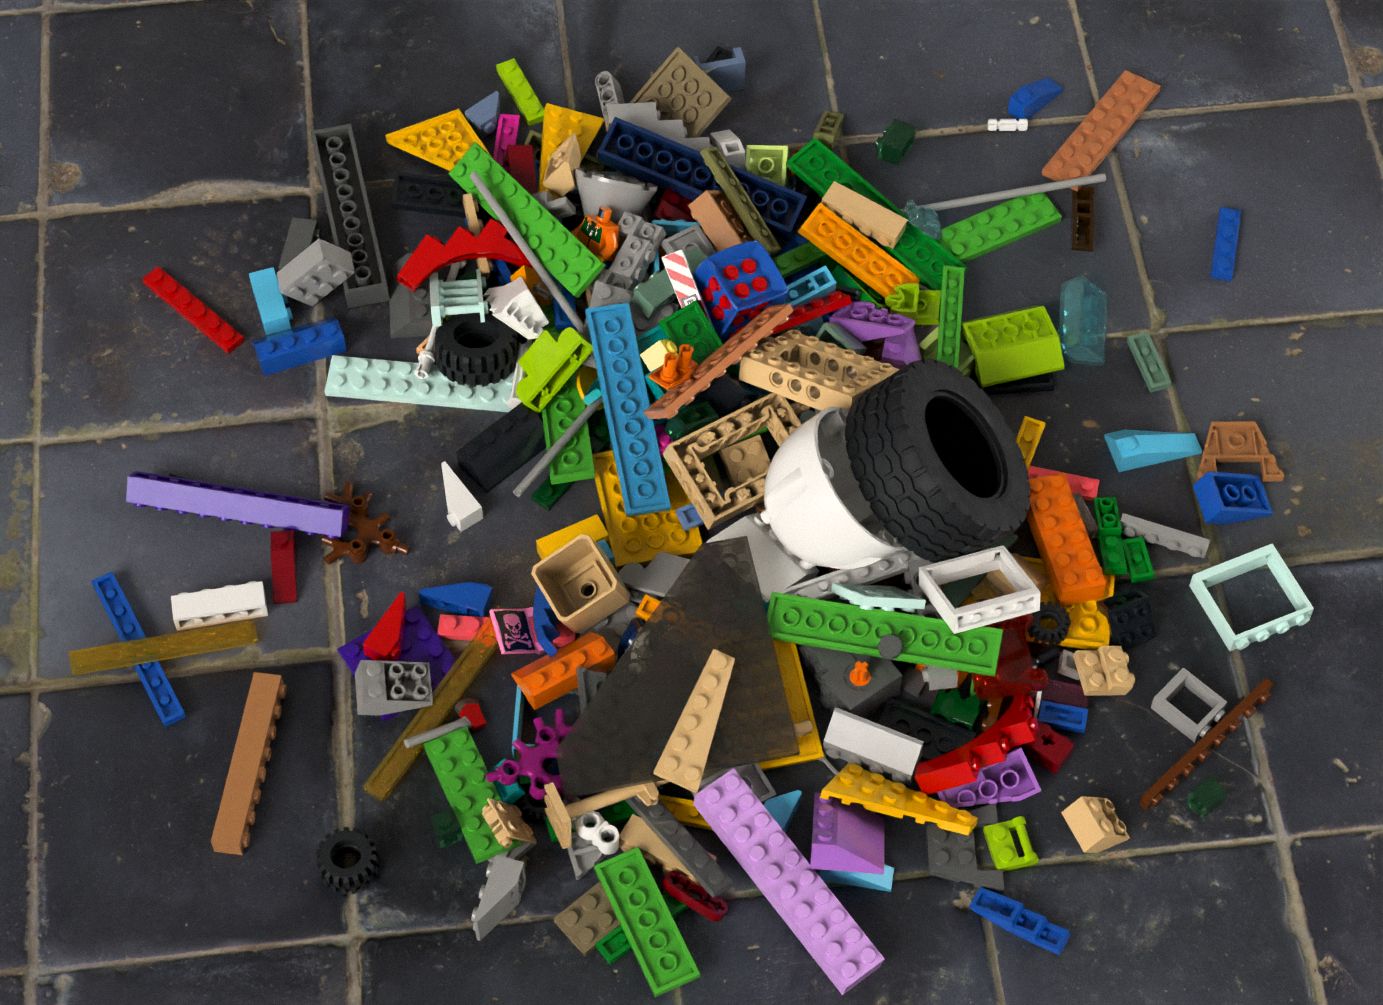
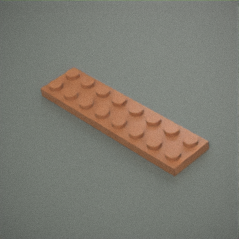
(1102, 128)
(718, 361)

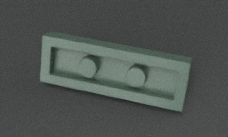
(1149, 362)

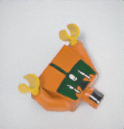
(599, 234)

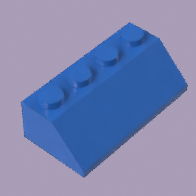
(299, 345)

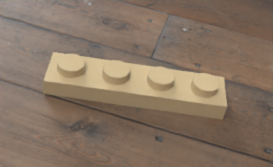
(476, 227)

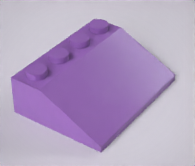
(846, 837)

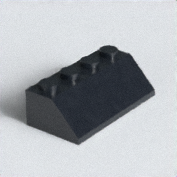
(503, 447)

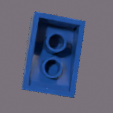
(1231, 497)

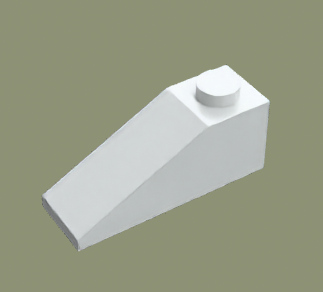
(461, 505)

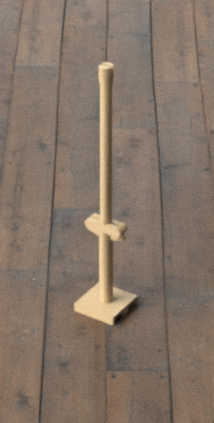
(561, 815)

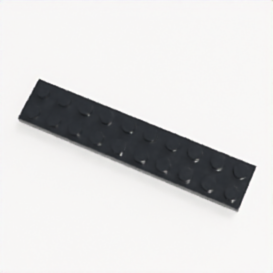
(445, 197)

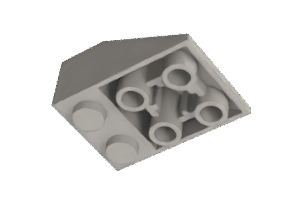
(392, 686)
(499, 895)

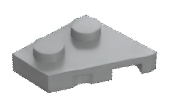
(584, 854)

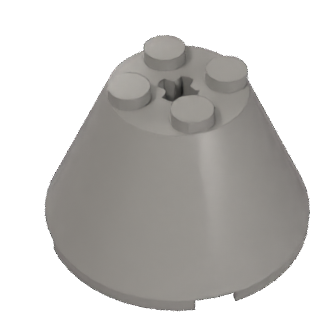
(612, 191)

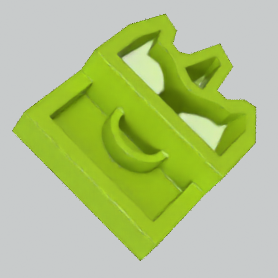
(915, 303)

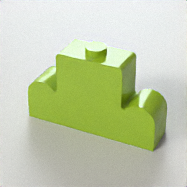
(549, 365)

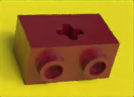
(1054, 754)

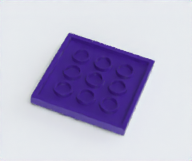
(419, 644)

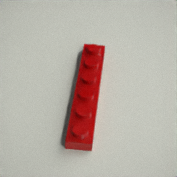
(814, 309)
(193, 310)

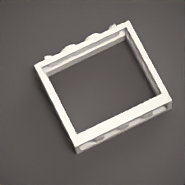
(983, 613)

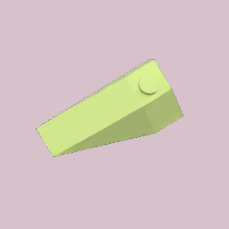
(768, 162)

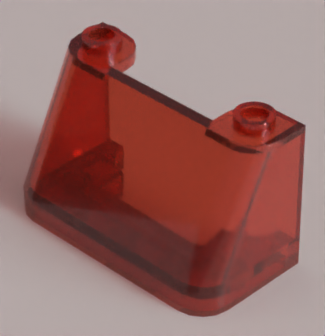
(1014, 666)

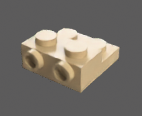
(1104, 671)

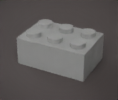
(315, 272)

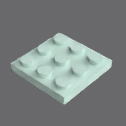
(879, 596)

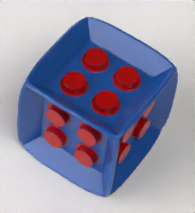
(739, 286)

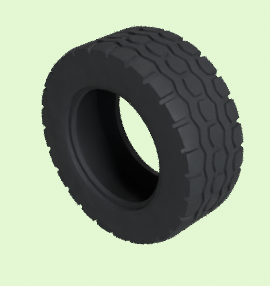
(937, 461)

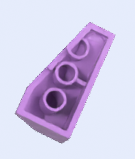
(868, 323)
(901, 349)
(996, 783)

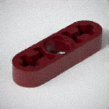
(684, 896)

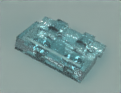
(924, 219)

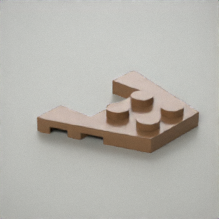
(1238, 443)

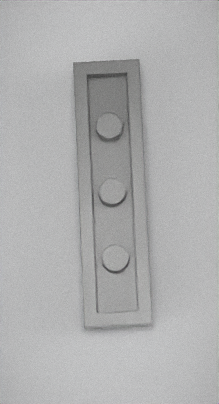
(1164, 536)

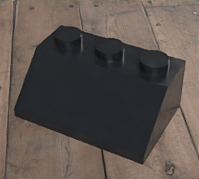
(727, 395)

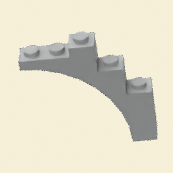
(648, 117)

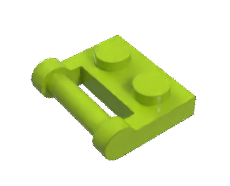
(1003, 848)

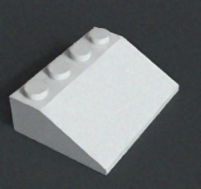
(773, 562)

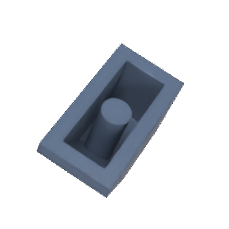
(484, 115)

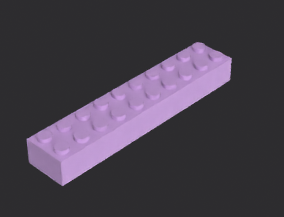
(788, 881)

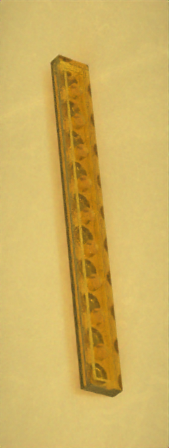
(430, 717)

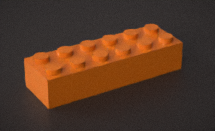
(1063, 541)

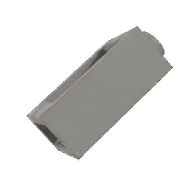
(1177, 718)

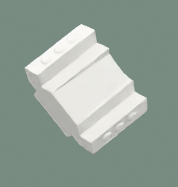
(517, 308)

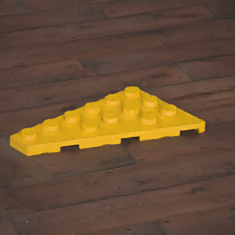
(438, 139)

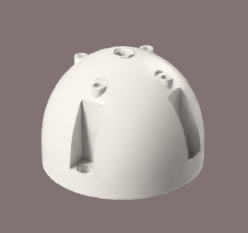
(818, 502)

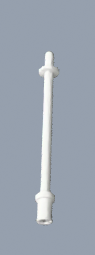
(427, 358)

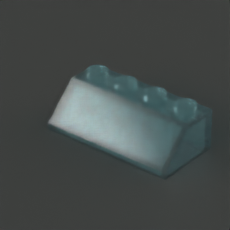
(1082, 322)

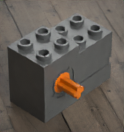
(851, 680)

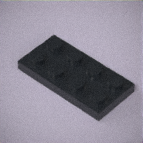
(938, 734)

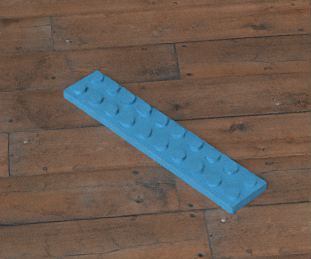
(624, 401)

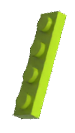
(521, 91)

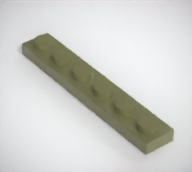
(739, 199)

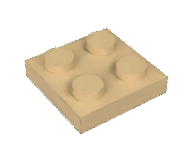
(745, 460)

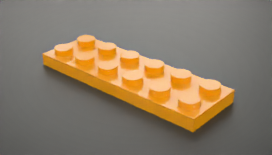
(855, 252)

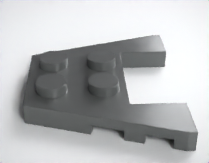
(954, 855)

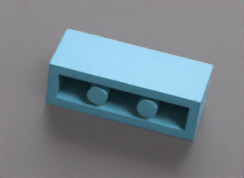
(270, 301)

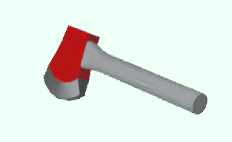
(470, 716)

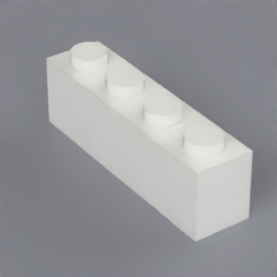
(219, 605)

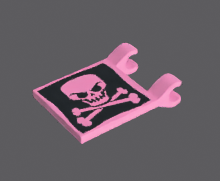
(515, 631)

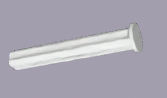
(519, 374)

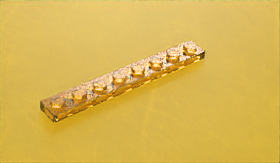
(162, 647)

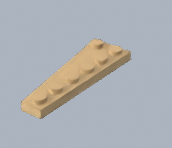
(691, 740)

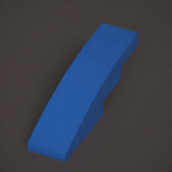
(545, 623)
(1019, 921)

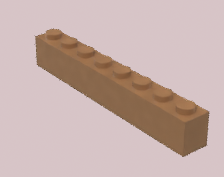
(248, 764)

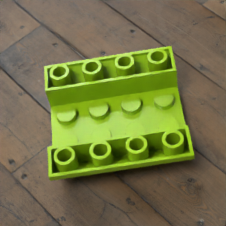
(1013, 345)

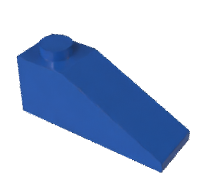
(1032, 98)
(460, 598)

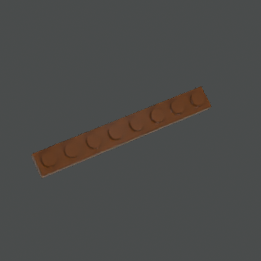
(1201, 750)

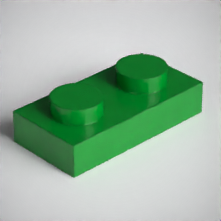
(1137, 560)

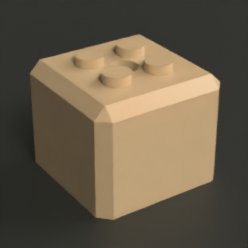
(569, 572)

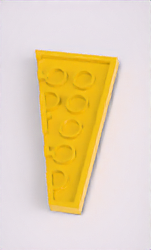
(557, 127)

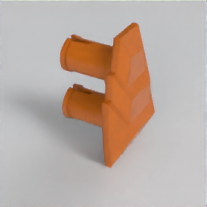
(675, 370)

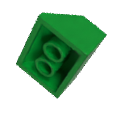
(846, 279)

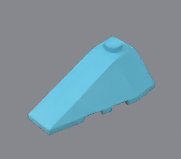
(1144, 448)

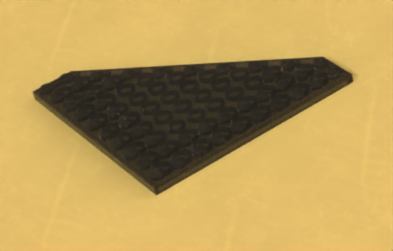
(636, 709)

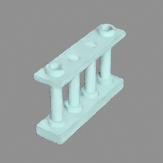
(457, 297)

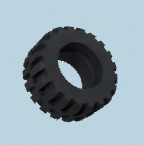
(475, 350)

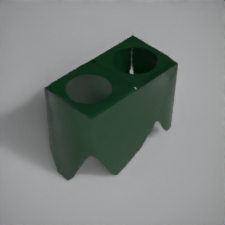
(955, 710)

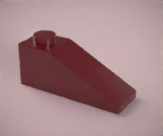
(284, 566)

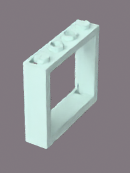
(1238, 566)

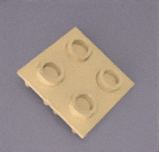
(506, 823)

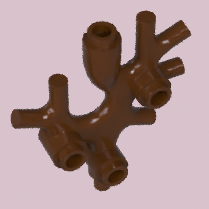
(368, 529)

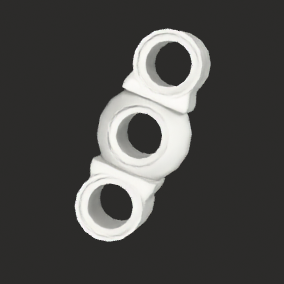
(598, 832)

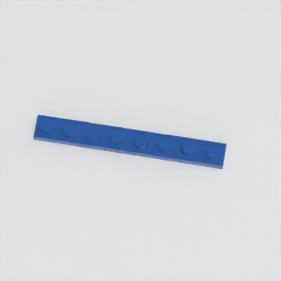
(128, 629)

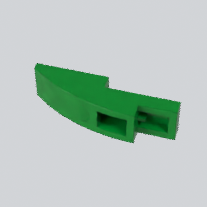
(1109, 539)

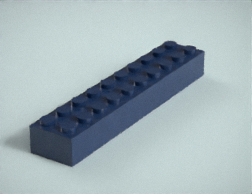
(684, 172)

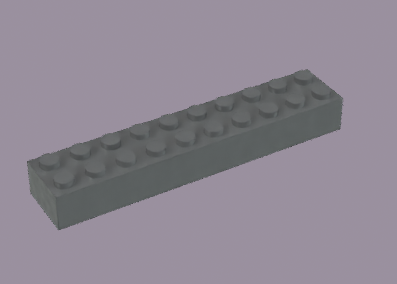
(350, 213)

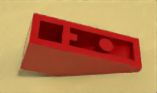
(386, 638)

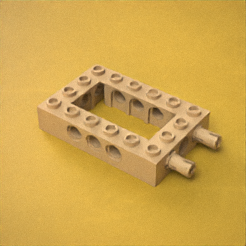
(811, 370)
(687, 452)

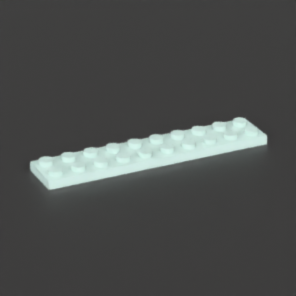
(398, 383)

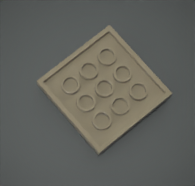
(684, 93)

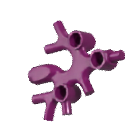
(532, 759)

